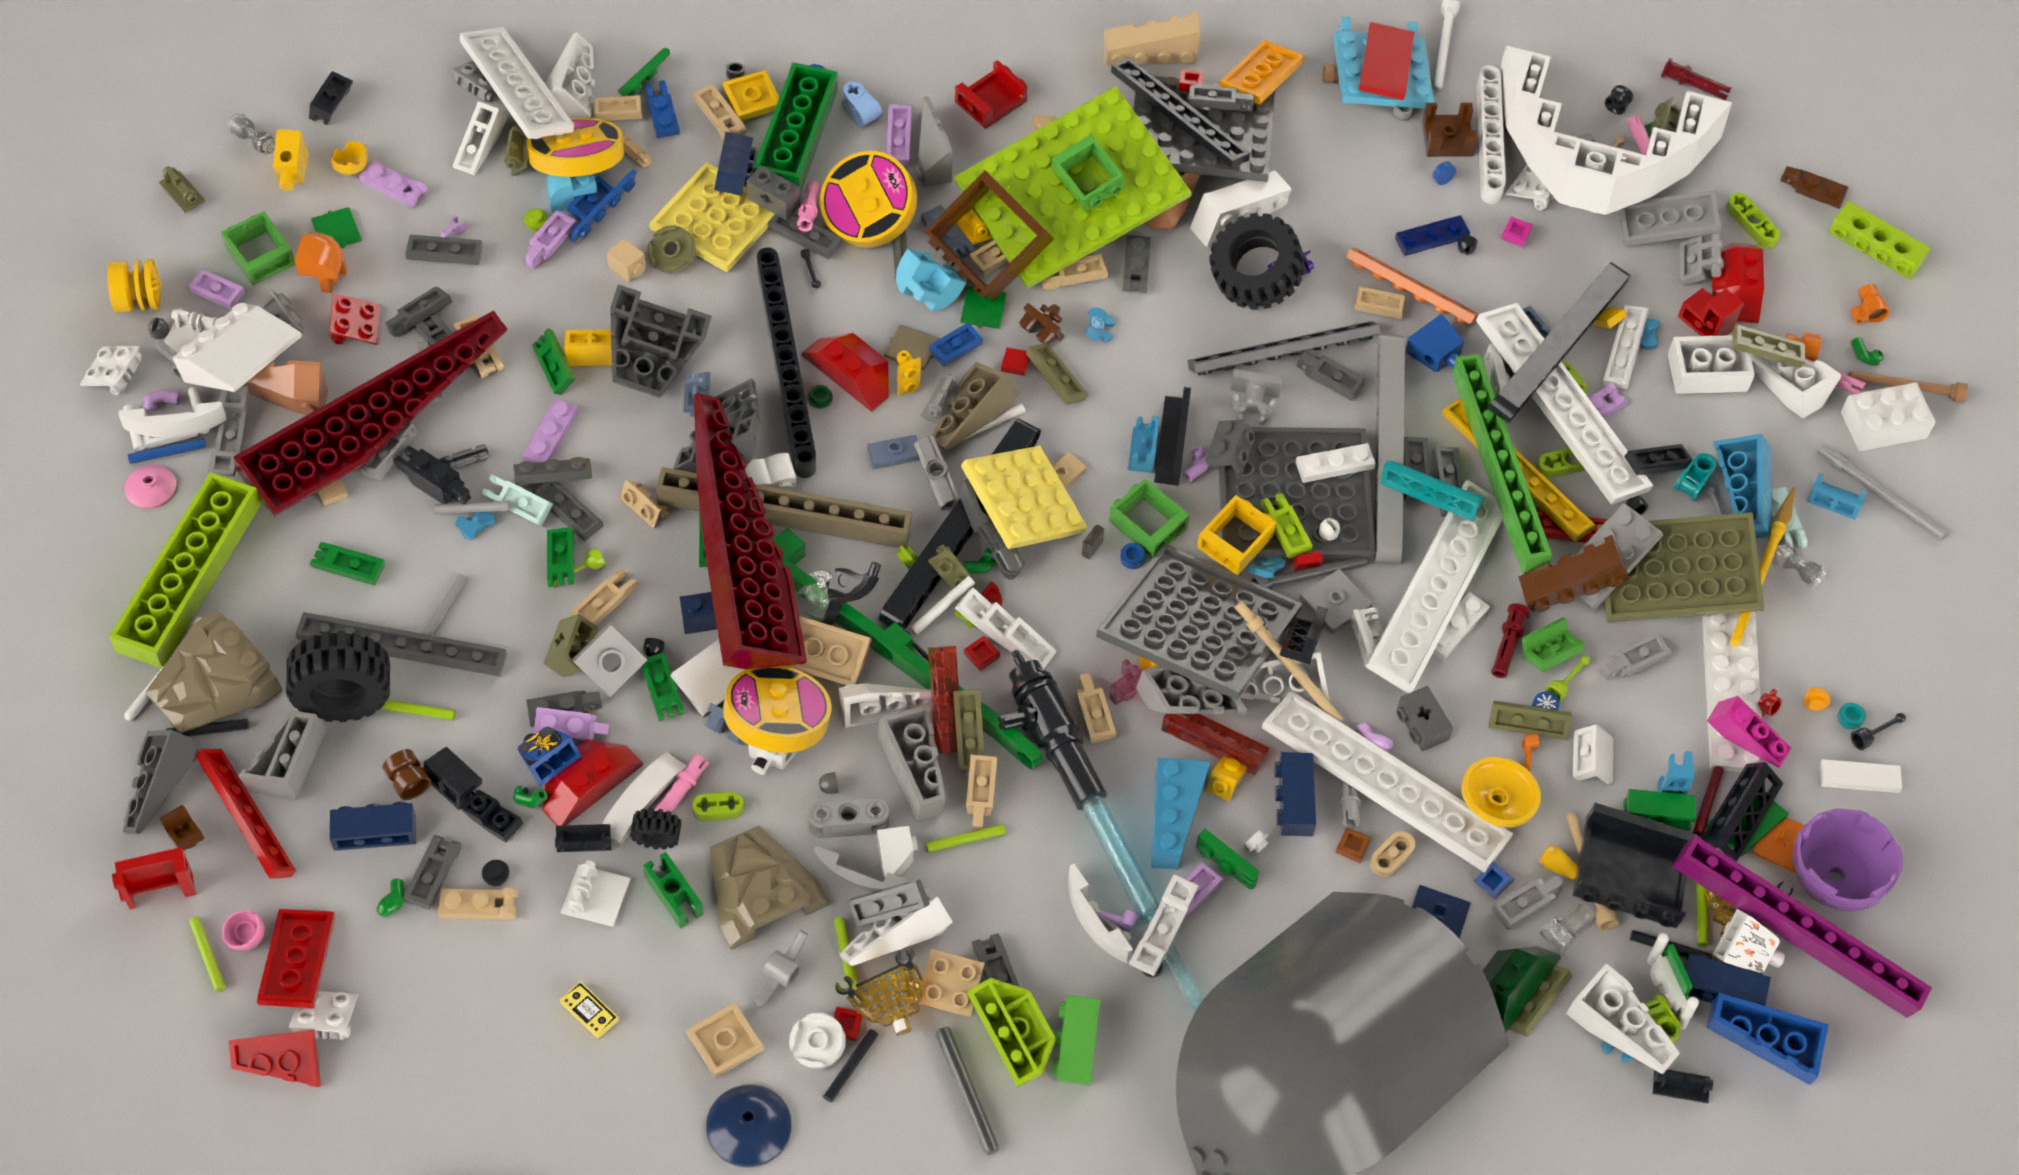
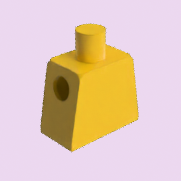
(290, 158)

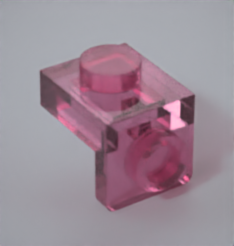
(1125, 688)

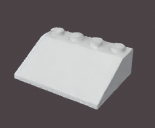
(235, 348)

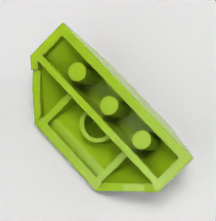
(1014, 1027)

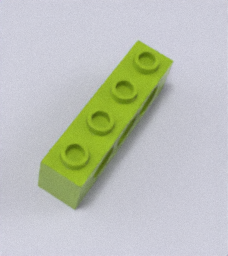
(1879, 240)

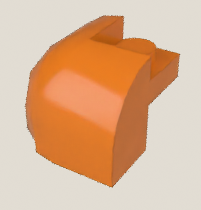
(321, 258)

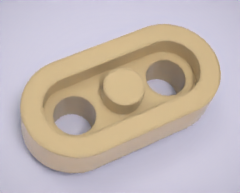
(1390, 855)

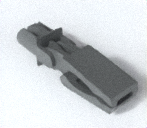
(1007, 559)

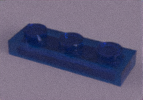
(1431, 235)

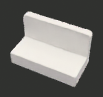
(1593, 754)

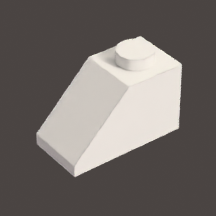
(896, 849)

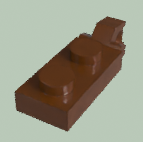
(1815, 186)

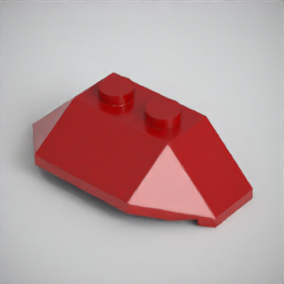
(1743, 277)
(852, 367)
(588, 779)

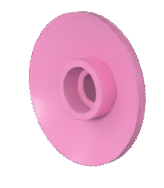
(151, 494)

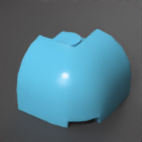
(563, 189)
(928, 280)

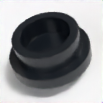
(495, 872)

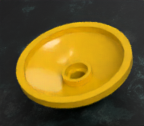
(1505, 782)

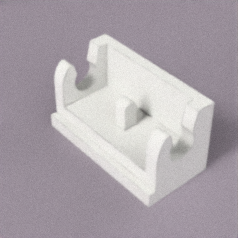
(1366, 631)

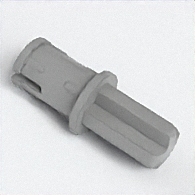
(1350, 804)

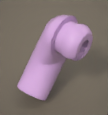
(1199, 464)

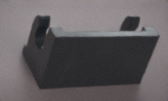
(329, 97)
(452, 777)

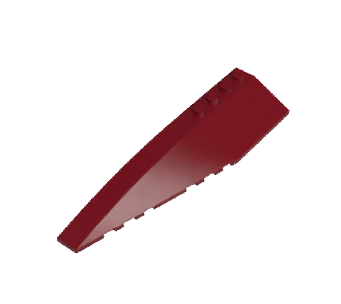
(360, 422)
(745, 568)

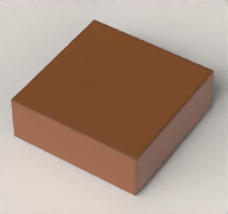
(1353, 845)

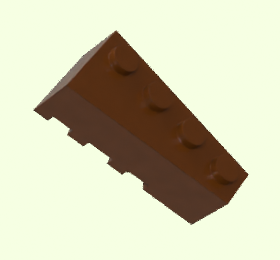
(1575, 576)

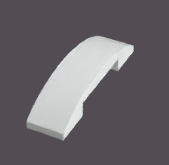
(173, 425)
(642, 794)
(1164, 925)
(1111, 942)

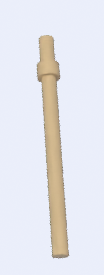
(1256, 625)

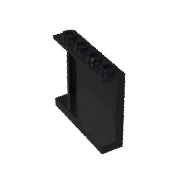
(1629, 865)

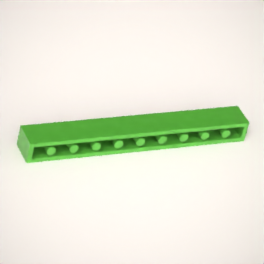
(1501, 464)

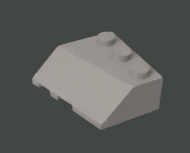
(1176, 694)

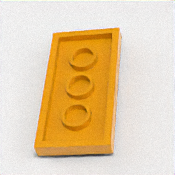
(1263, 70)

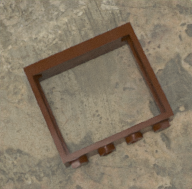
(959, 208)

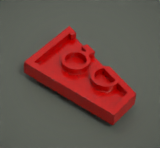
(282, 1056)

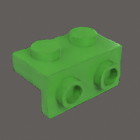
(1551, 645)

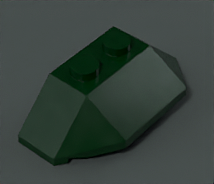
(1516, 977)

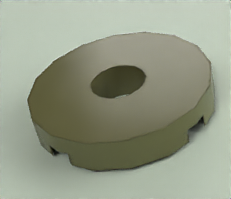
(681, 258)

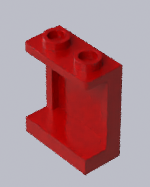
(992, 95)
(153, 873)

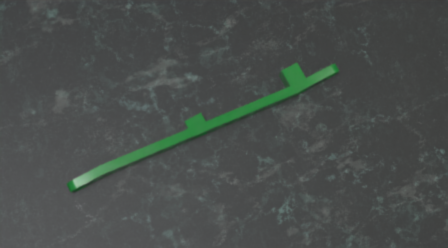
(897, 648)

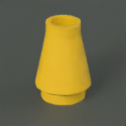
(1558, 861)

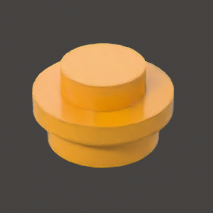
(1816, 699)

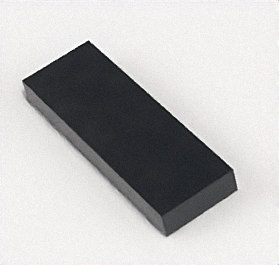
(1658, 459)

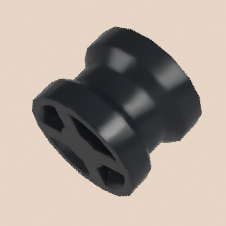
(1619, 99)

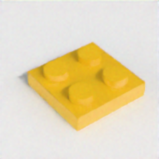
(751, 95)

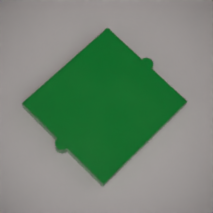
(338, 225)
(981, 310)
(1678, 970)

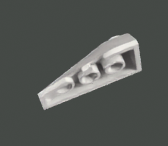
(571, 78)
(1798, 388)
(898, 932)

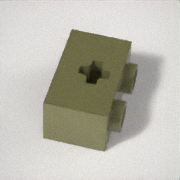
(569, 639)

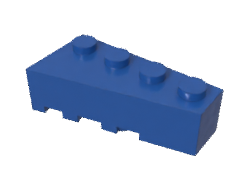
(1771, 1034)

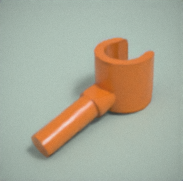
(1530, 742)

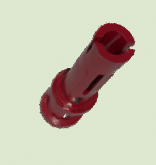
(1685, 75)
(1512, 631)

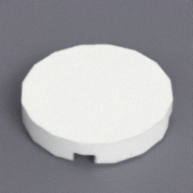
(817, 1040)

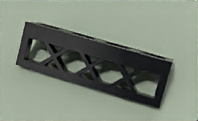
(1172, 439)
(1303, 637)
(1740, 803)

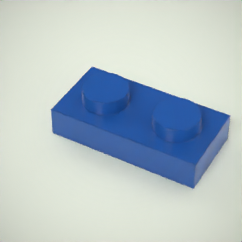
(955, 344)

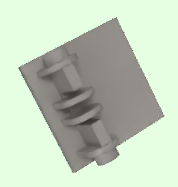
(474, 81)

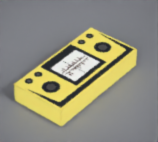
(589, 1010)

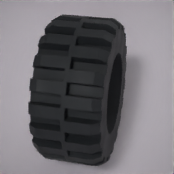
(1251, 234)
(338, 676)

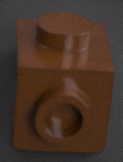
(181, 828)

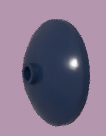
(752, 1141)

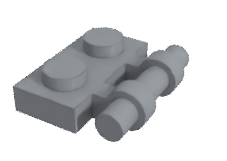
(1694, 262)

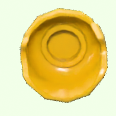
(351, 159)

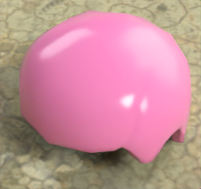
(243, 930)

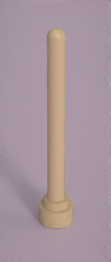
(1605, 917)

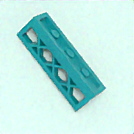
(1431, 490)

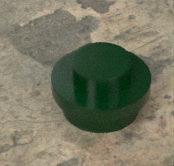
(820, 397)

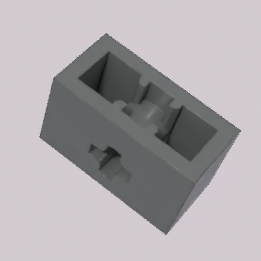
(773, 192)
(1424, 718)

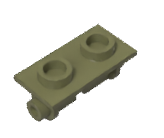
(1666, 116)
(517, 154)
(180, 189)
(950, 568)

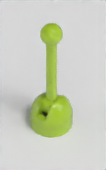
(593, 560)
(1559, 687)

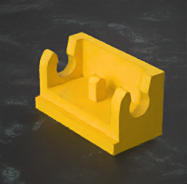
(588, 347)

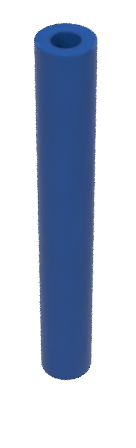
(166, 450)

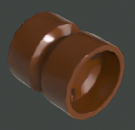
(407, 775)

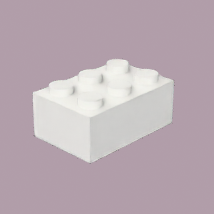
(1709, 365)
(1887, 416)

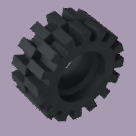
(655, 828)

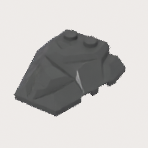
(651, 341)
(743, 415)

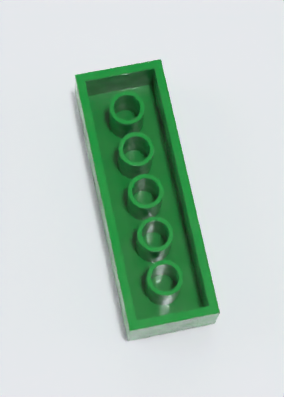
(798, 122)

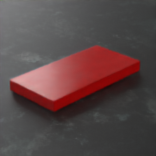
(1386, 61)
(296, 958)

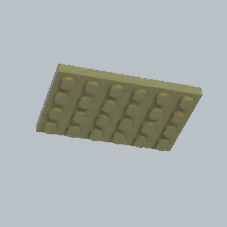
(1693, 571)

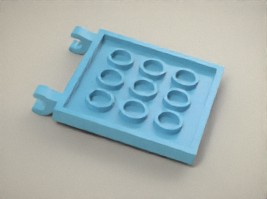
(1349, 58)

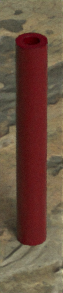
(1708, 801)

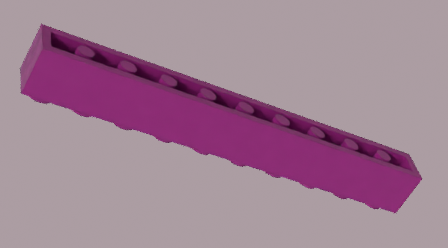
(1802, 927)

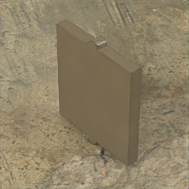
(914, 342)

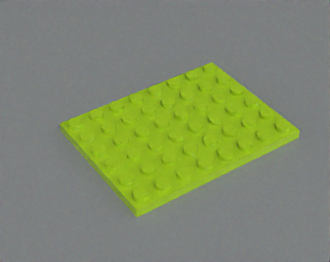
(1028, 176)

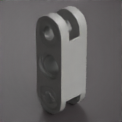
(827, 817)

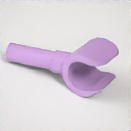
(455, 227)
(1126, 922)

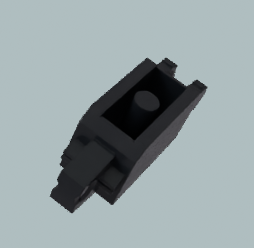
(433, 476)

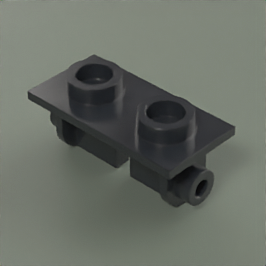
(583, 838)
(1682, 1085)

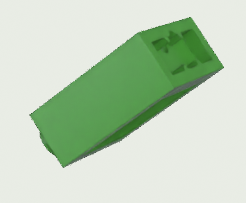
(1075, 155)
(267, 264)
(1166, 534)

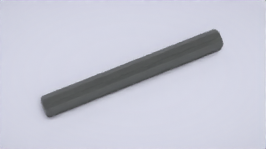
(967, 1091)

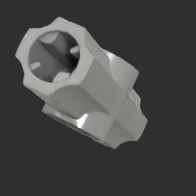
(932, 461)

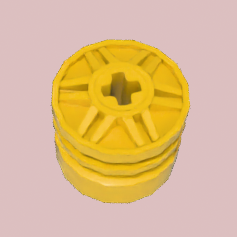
(131, 286)

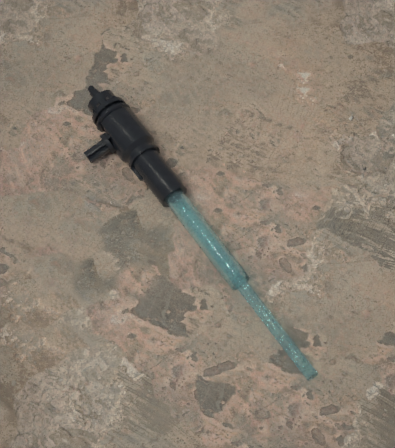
(1055, 730)

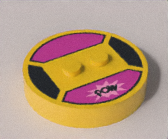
(585, 151)
(868, 199)
(777, 709)

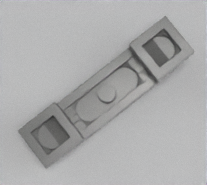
(230, 432)
(837, 864)

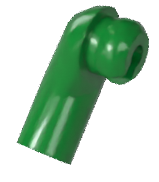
(1871, 358)
(982, 566)
(532, 800)
(393, 900)

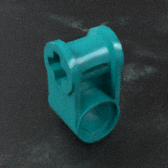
(1694, 479)

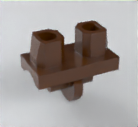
(1049, 330)

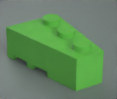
(1076, 1040)

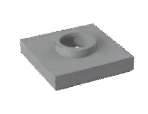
(606, 642)

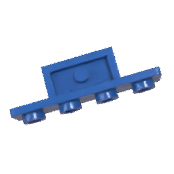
(593, 206)

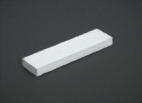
(1626, 347)

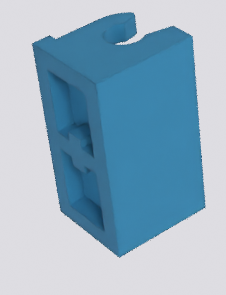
(1143, 445)
(1835, 498)
(1678, 776)

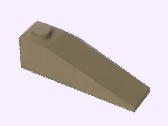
(980, 399)

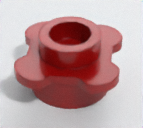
(1769, 703)

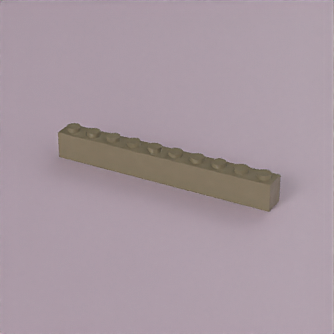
(802, 510)

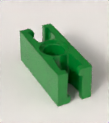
(1662, 807)
(672, 879)

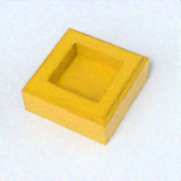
(1610, 317)

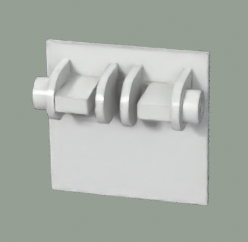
(1529, 186)
(187, 328)
(113, 368)
(595, 894)
(330, 1015)

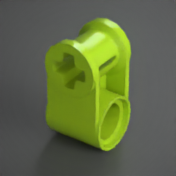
(1663, 1016)

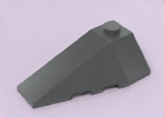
(163, 763)

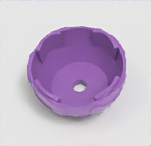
(1855, 848)

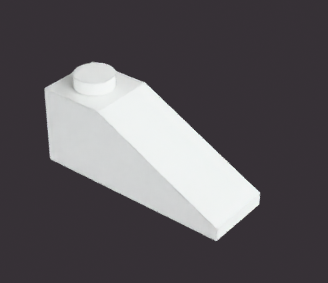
(479, 138)

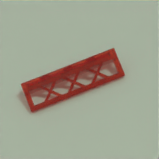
(943, 682)
(1214, 742)

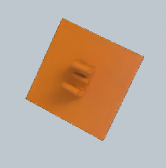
(1779, 843)

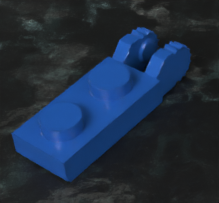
(662, 111)

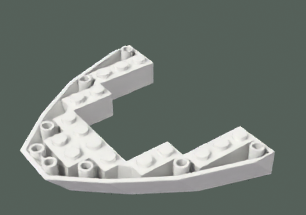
(1592, 173)

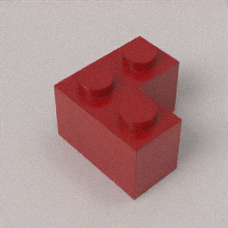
(1711, 314)

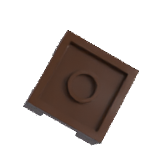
(1449, 133)

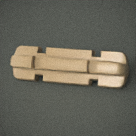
(636, 152)

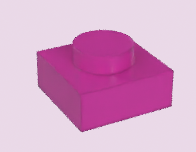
(1517, 231)

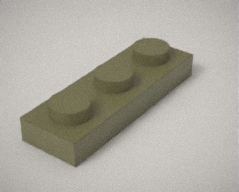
(1768, 346)
(1056, 373)
(1530, 720)
(968, 726)
(1541, 1001)

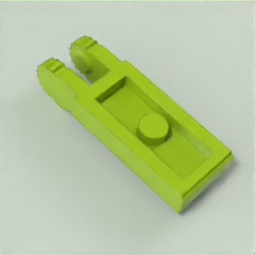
(1288, 527)

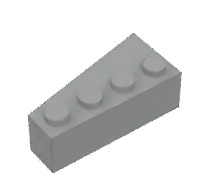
(914, 759)

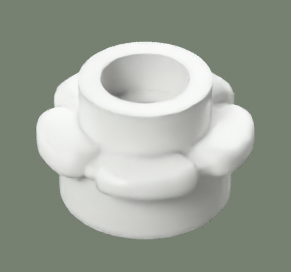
(1257, 842)

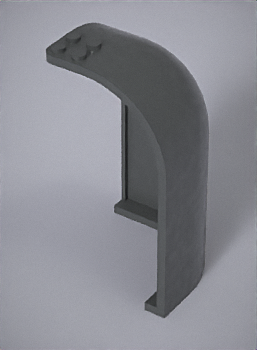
(1334, 1042)

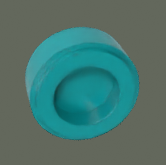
(1851, 716)

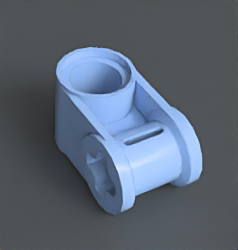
(860, 104)

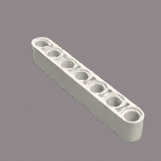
(1490, 135)

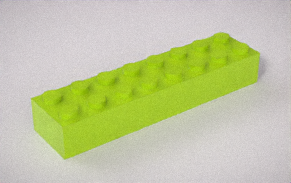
(185, 570)

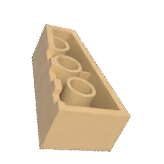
(1155, 42)

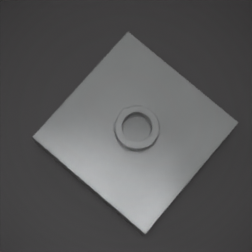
(1337, 595)

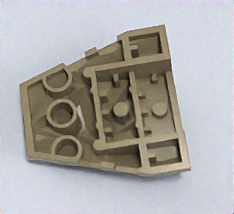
(212, 676)
(759, 884)

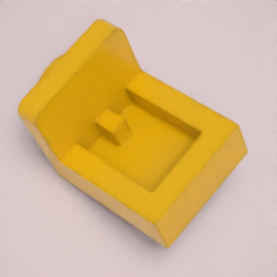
(1225, 778)

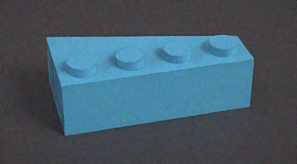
(1748, 478)
(1176, 800)

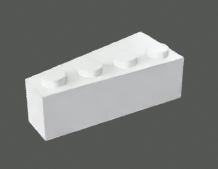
(1238, 200)

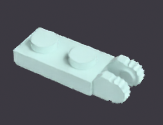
(522, 501)
(1794, 526)

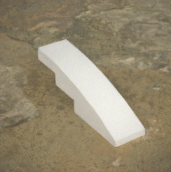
(1004, 629)

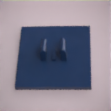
(1444, 907)

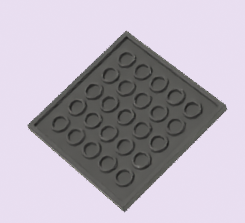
(1187, 155)
(1273, 471)
(1187, 621)

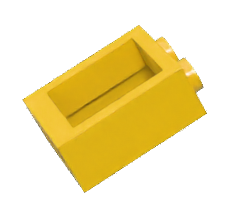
(1224, 552)

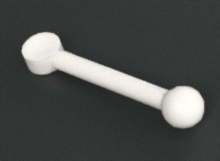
(1094, 905)

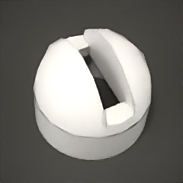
(1327, 531)

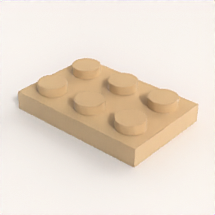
(832, 652)

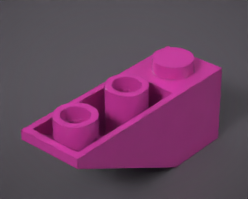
(1747, 730)

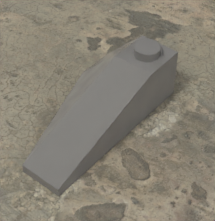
(934, 149)

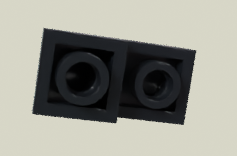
(491, 816)

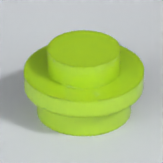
(535, 218)
(907, 556)

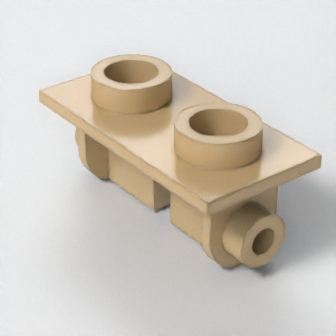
(640, 502)

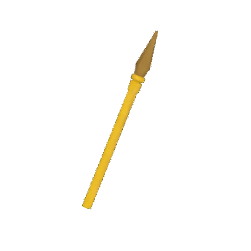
(1778, 528)

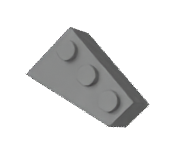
(287, 758)

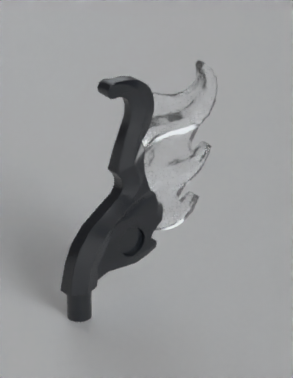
(828, 595)

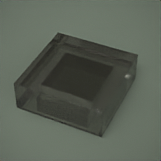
(1092, 541)

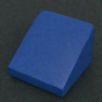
(1494, 880)

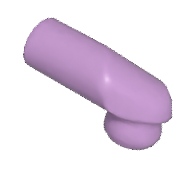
(164, 396)
(1380, 740)

